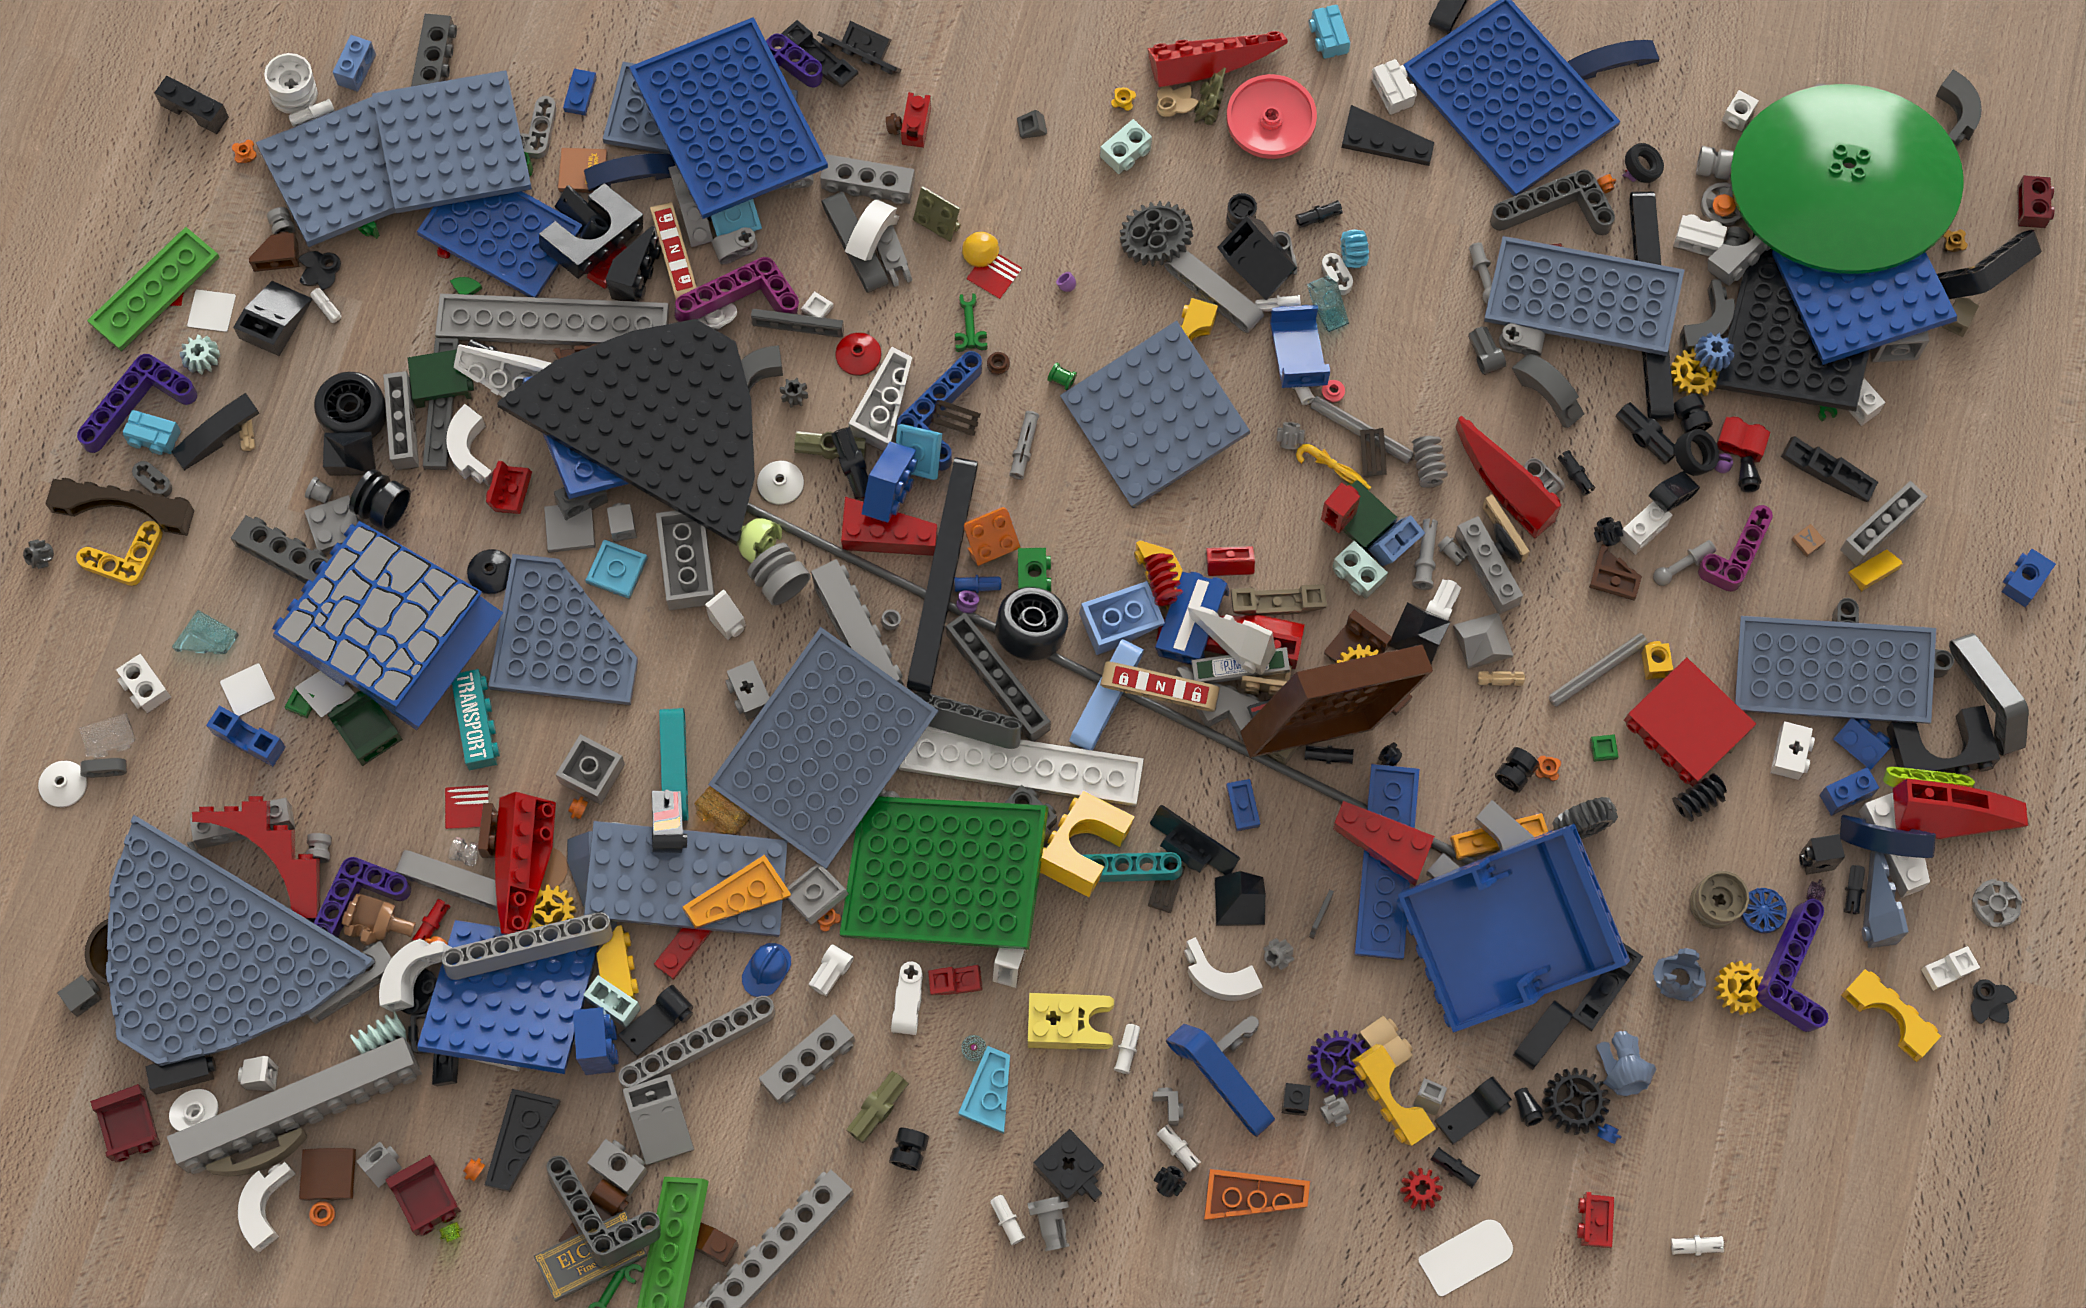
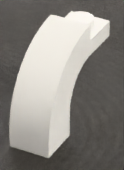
(870, 229)
(460, 435)
(403, 970)
(1217, 984)
(253, 1205)

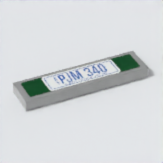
(1227, 668)

